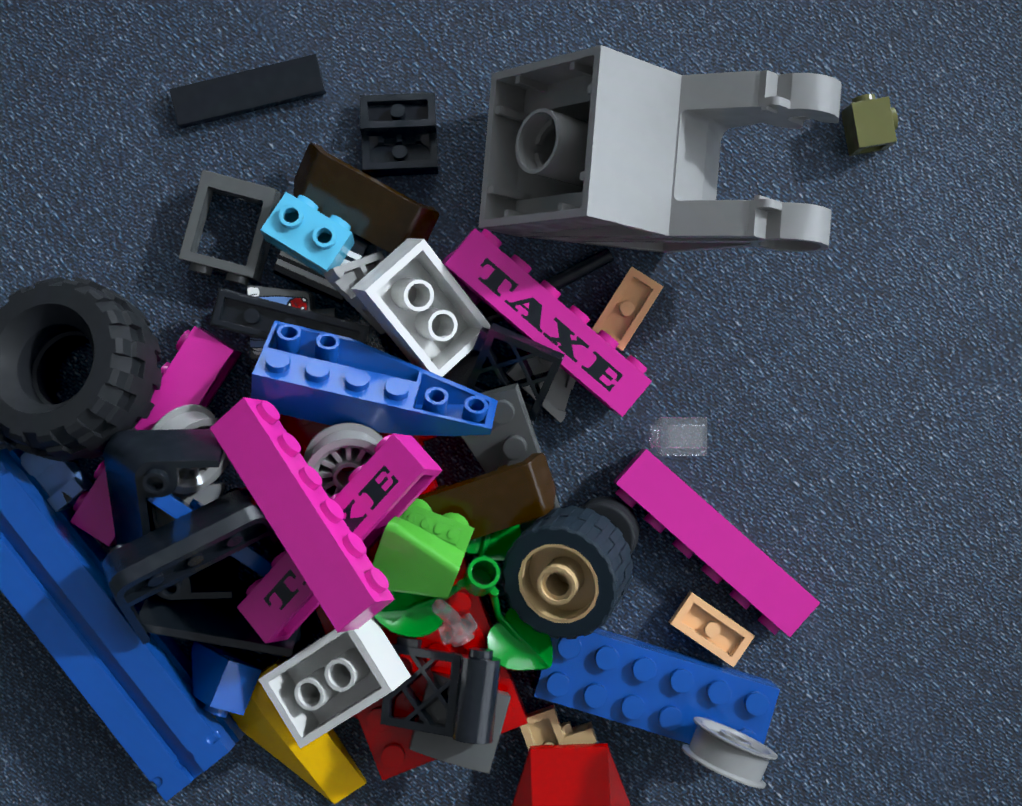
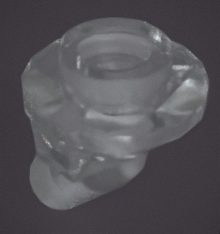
(457, 628)

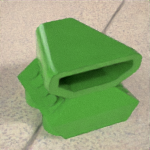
(423, 550)

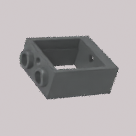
(237, 189)

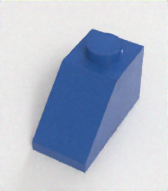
(222, 679)

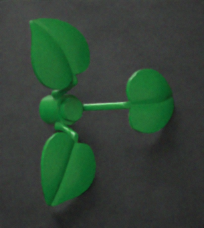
(510, 639)

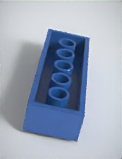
(653, 687)

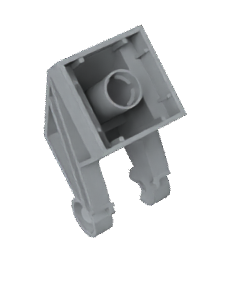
(632, 154)

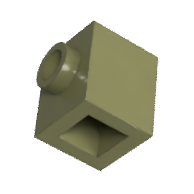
(869, 124)

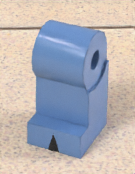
(60, 479)

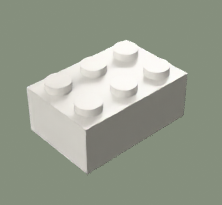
(421, 307)
(334, 680)

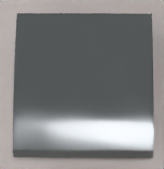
(444, 748)

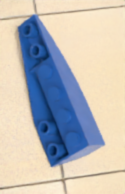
(346, 381)

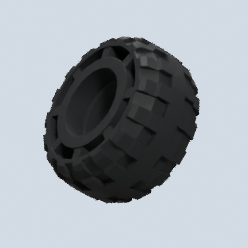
(36, 336)

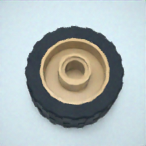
(567, 572)

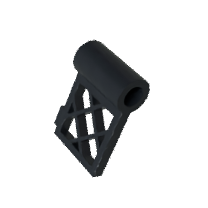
(518, 343)
(470, 696)

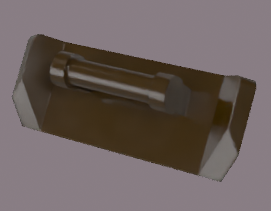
(360, 200)
(499, 497)

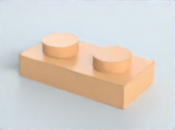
(628, 307)
(711, 629)

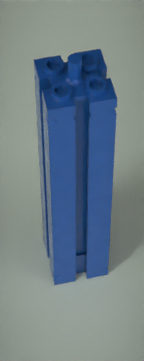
(61, 592)

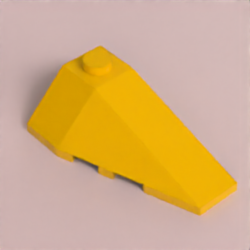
(320, 763)

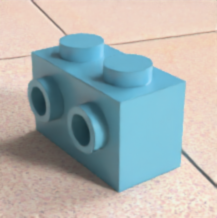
(308, 234)

